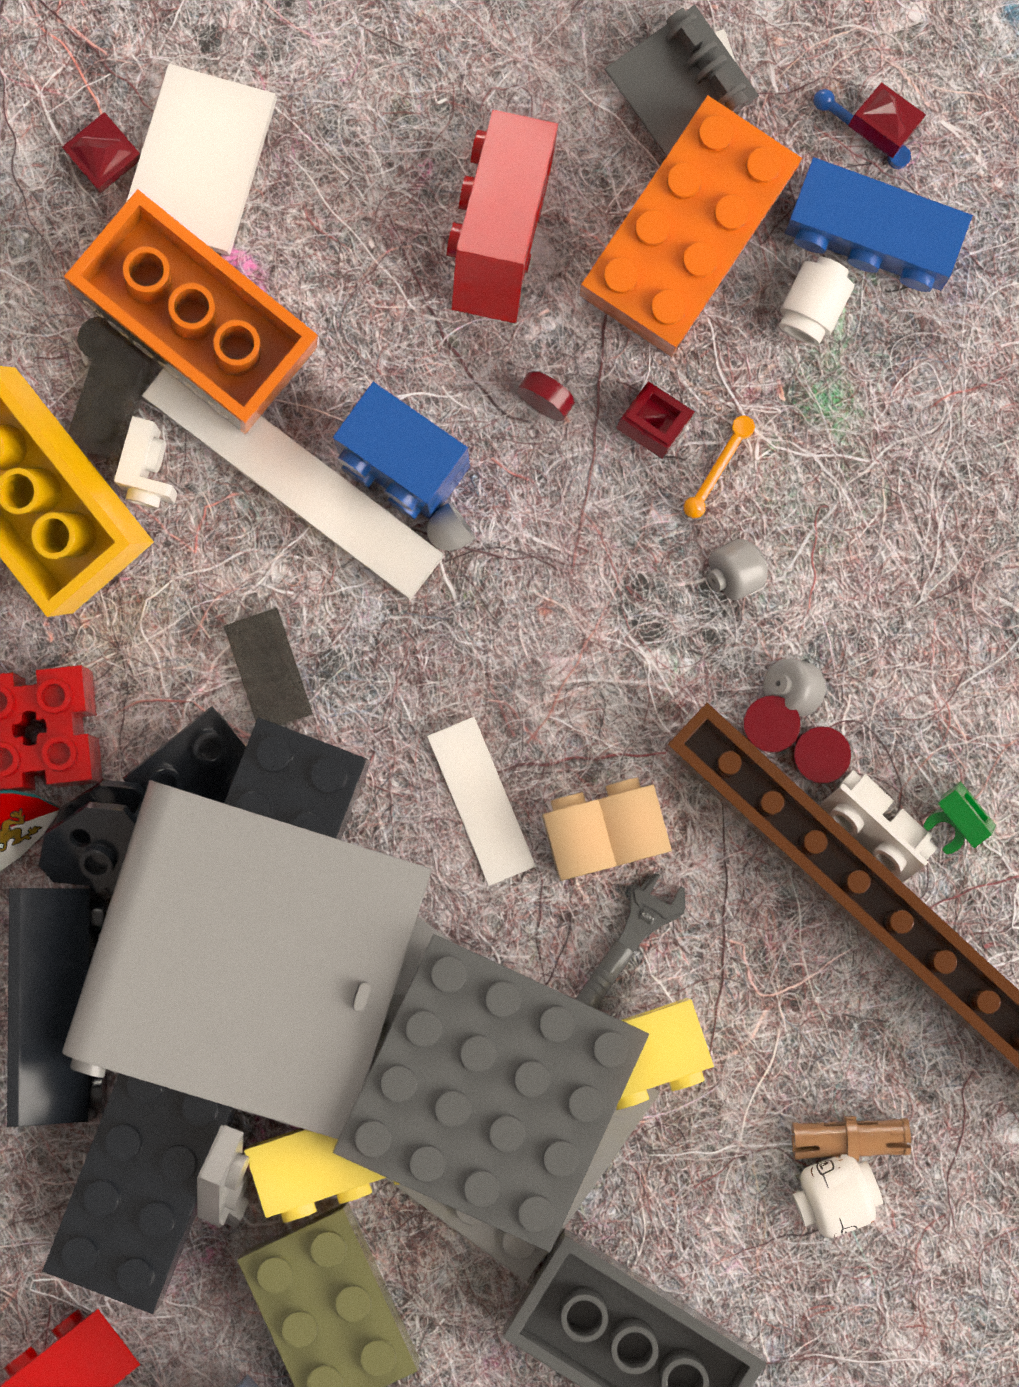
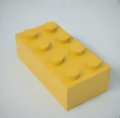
(58, 515)

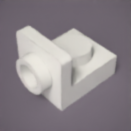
(141, 455)

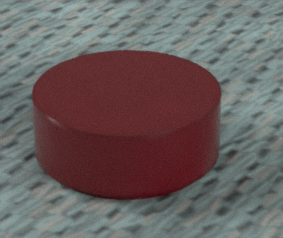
(546, 395)
(771, 724)
(821, 755)

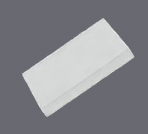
(204, 152)

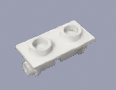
(897, 844)

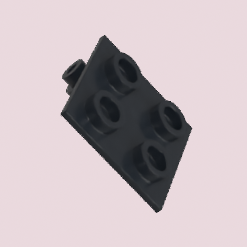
(196, 759)

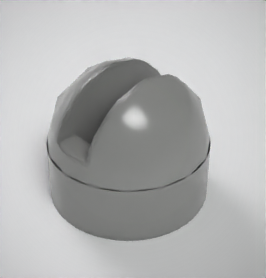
(449, 529)

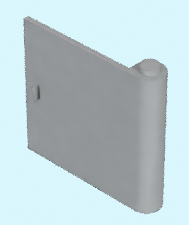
(242, 961)

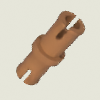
(851, 1138)

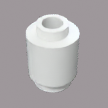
(816, 300)

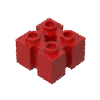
(61, 752)

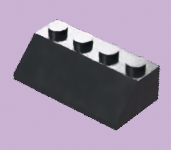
(48, 962)

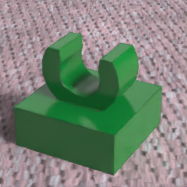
(965, 816)

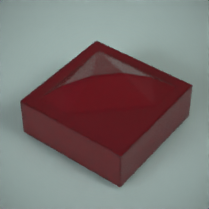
(886, 120)
(102, 152)
(655, 420)

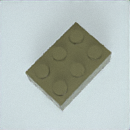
(329, 1305)

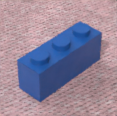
(877, 226)

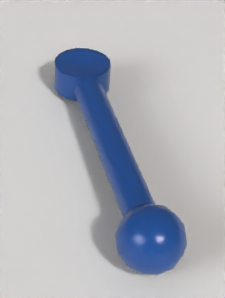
(825, 100)

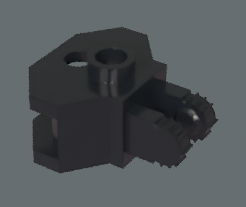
(92, 836)

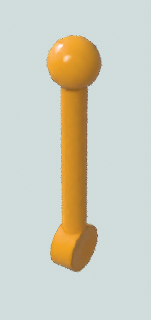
(742, 429)

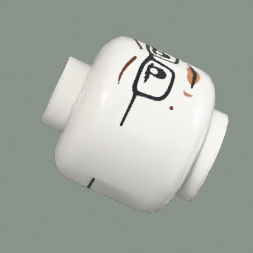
(838, 1196)

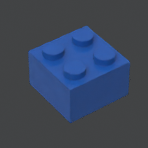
(400, 452)

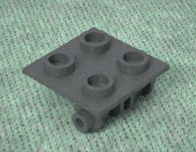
(675, 72)

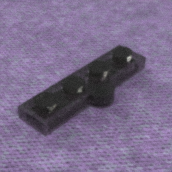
(110, 391)

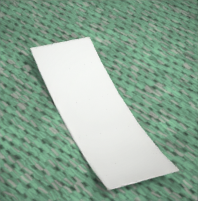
(481, 801)

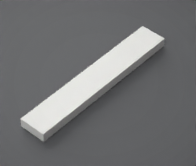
(304, 487)

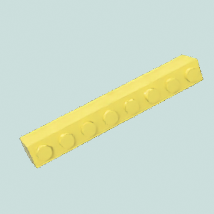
(301, 1165)

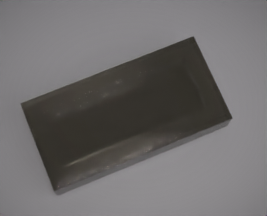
(269, 668)

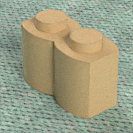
(605, 830)

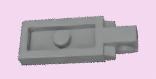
(222, 1180)

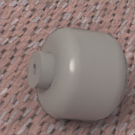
(737, 569)
(798, 683)

